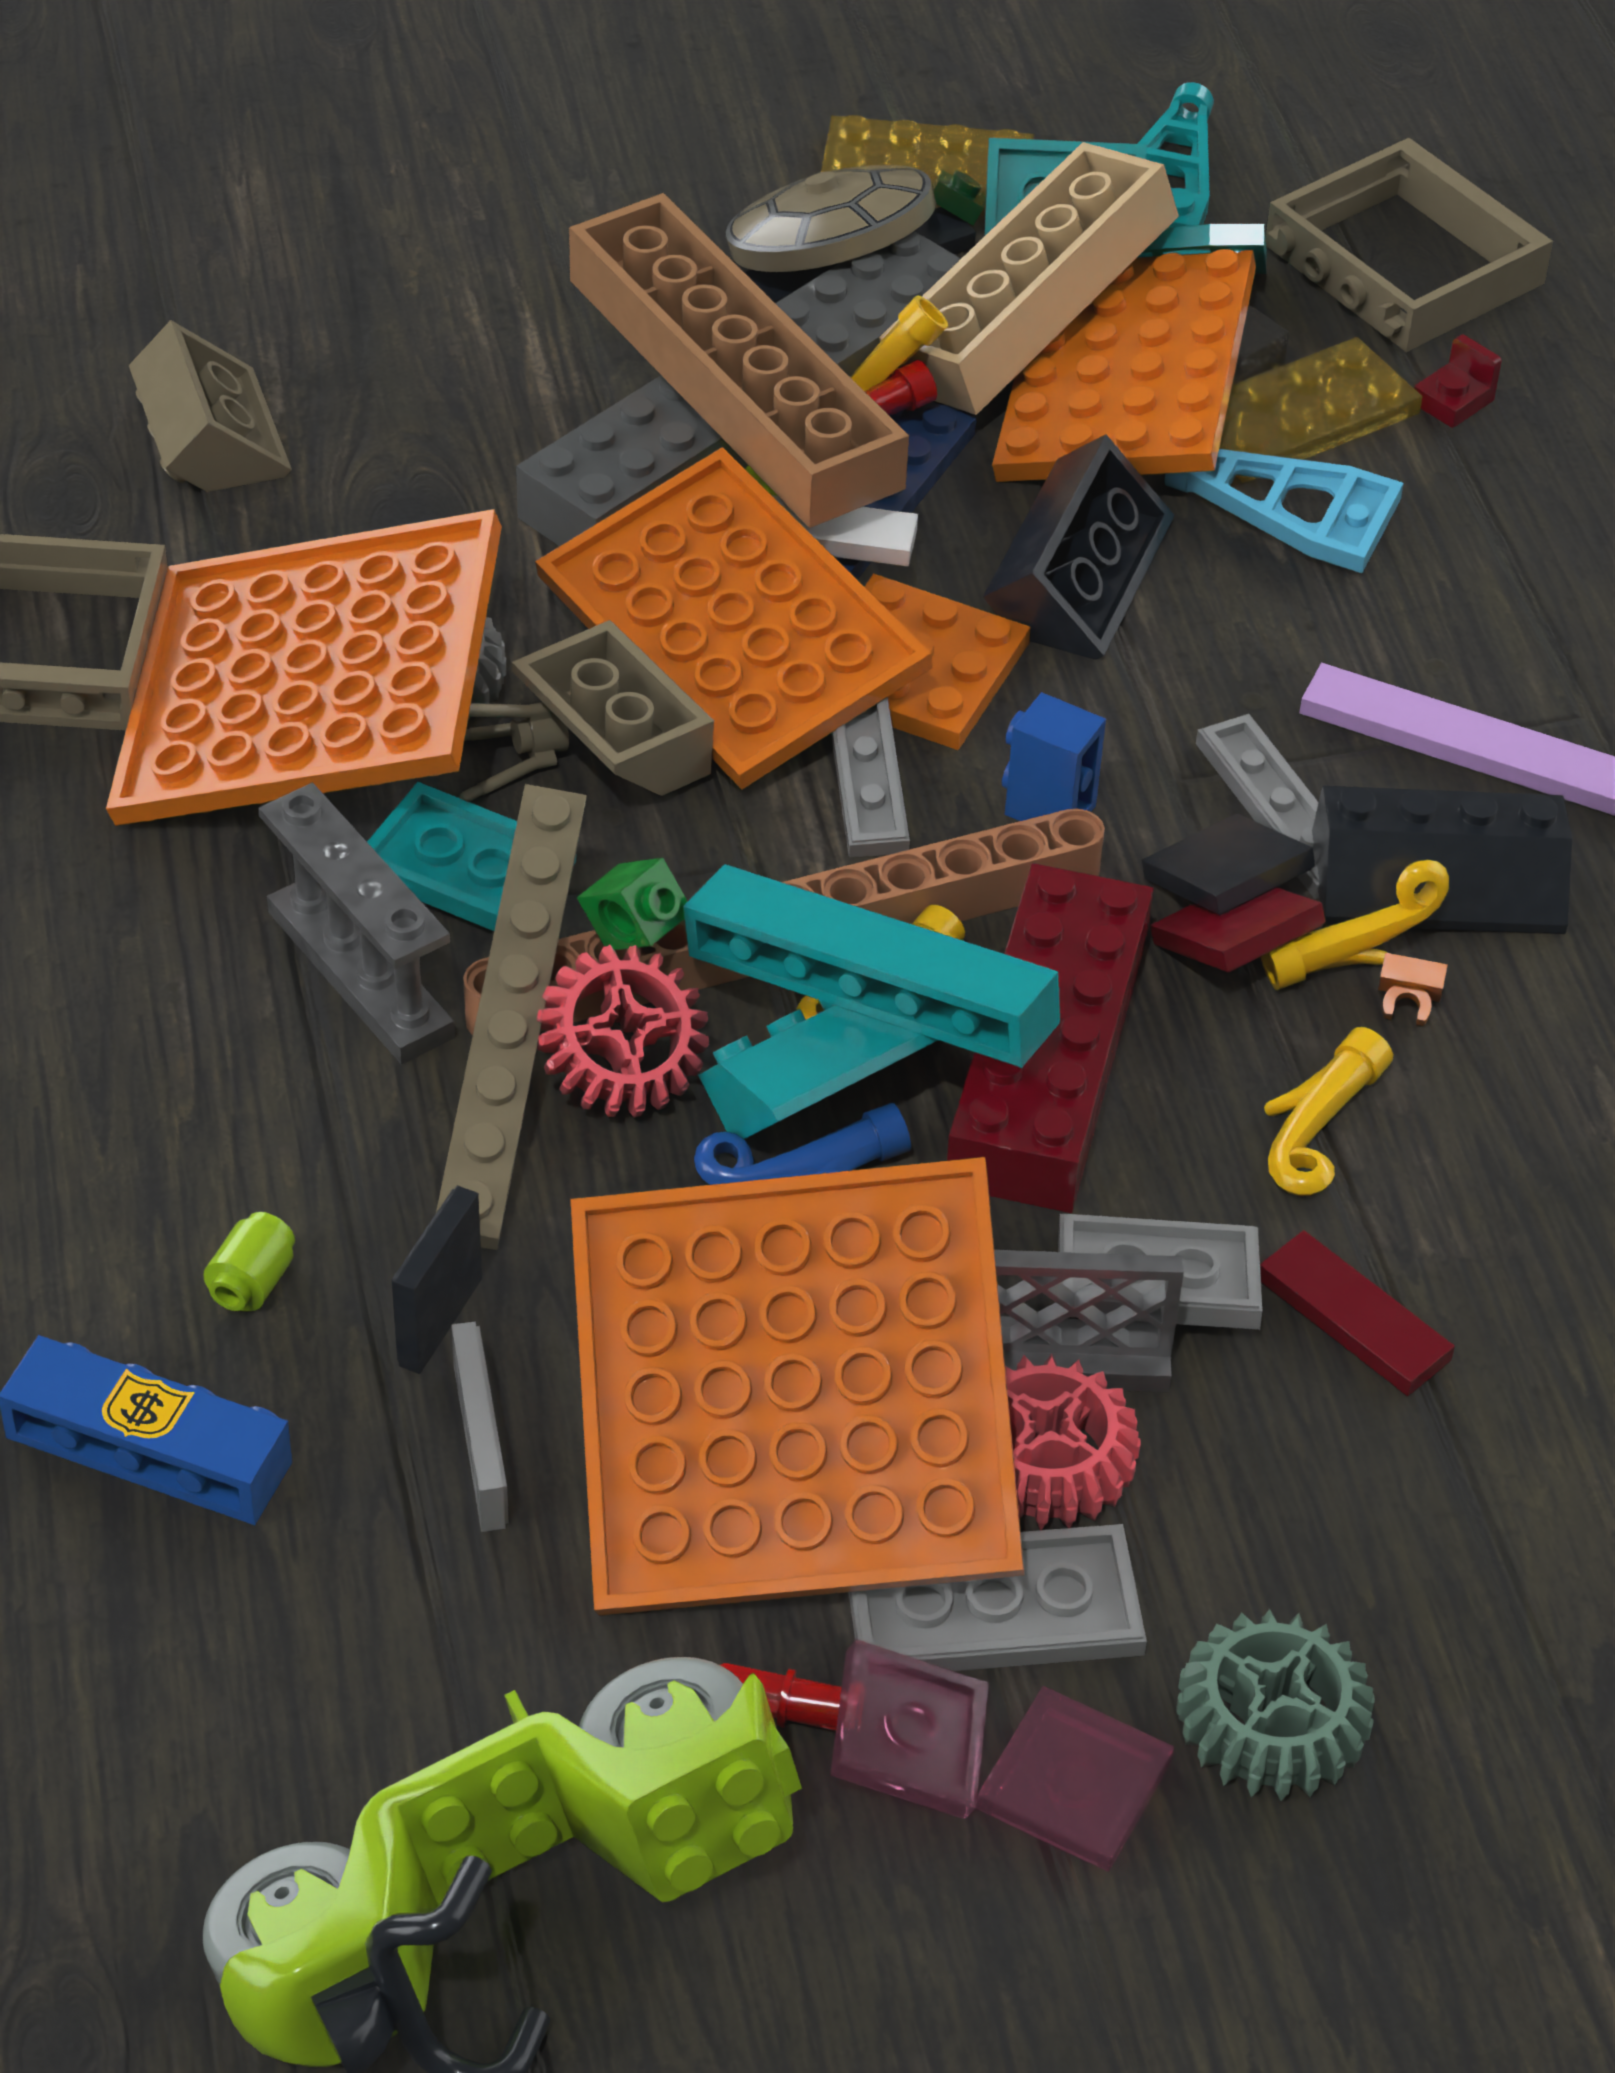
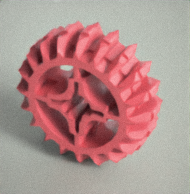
(669, 1018)
(1052, 1461)

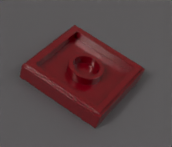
(1241, 933)

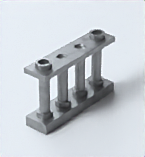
(358, 923)

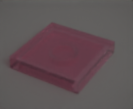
(910, 1729)
(1075, 1778)

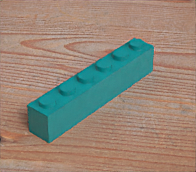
(873, 965)

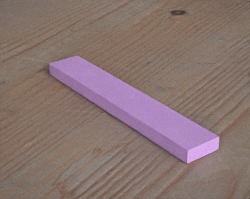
(1462, 737)

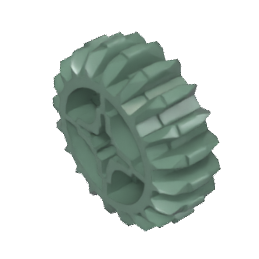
(1286, 1728)

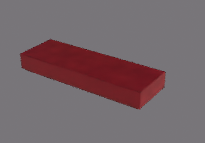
(1356, 1312)

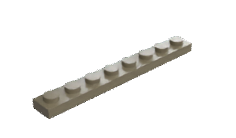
(506, 1023)

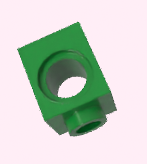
(634, 904)

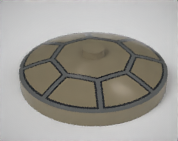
(830, 218)

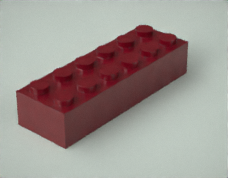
(1042, 1117)

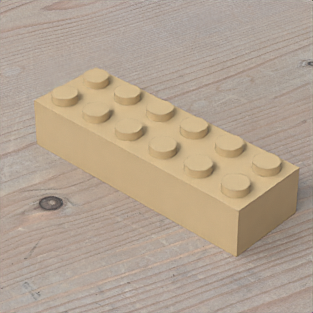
(1042, 270)

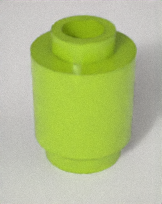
(250, 1262)

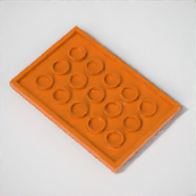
(1137, 364)
(738, 612)

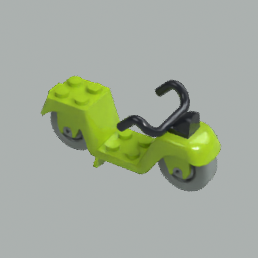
(335, 1944)

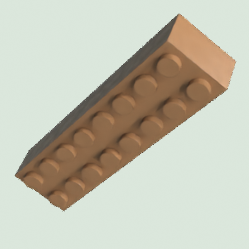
(739, 360)

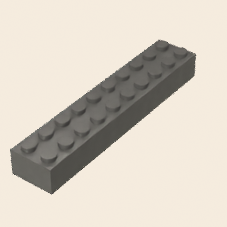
(660, 434)

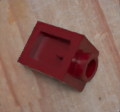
(1462, 384)

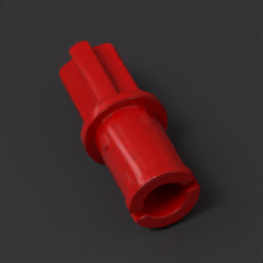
(795, 1697)

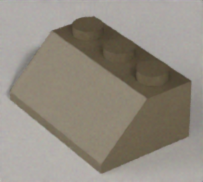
(206, 413)
(622, 707)

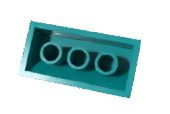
(801, 1065)

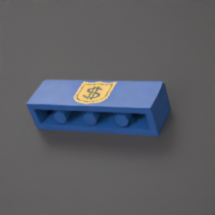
(146, 1429)

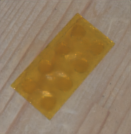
(927, 147)
(1316, 403)

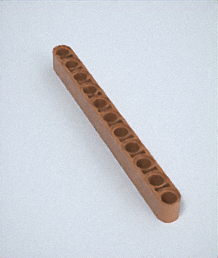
(963, 874)

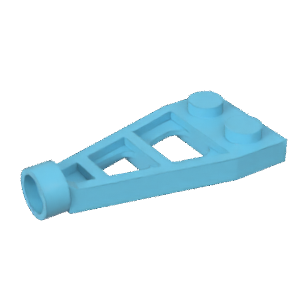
(1348, 529)

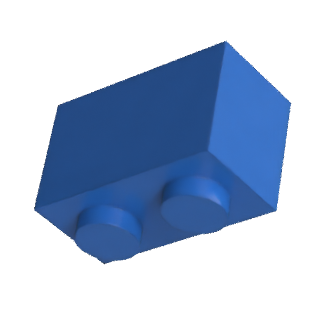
(1052, 759)

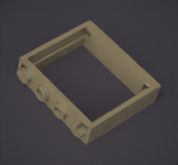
(1511, 245)
(80, 567)

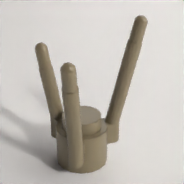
(533, 732)

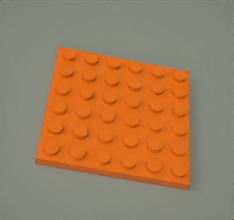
(308, 668)
(794, 1388)

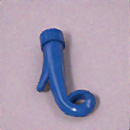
(877, 1135)

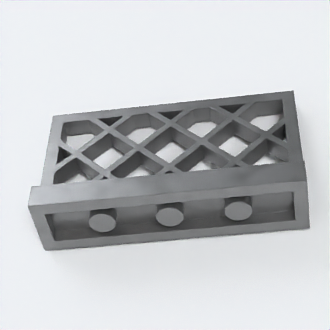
(1128, 1351)

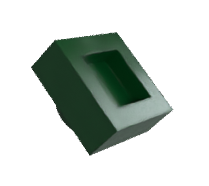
(959, 195)

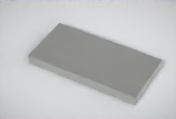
(1066, 1608)

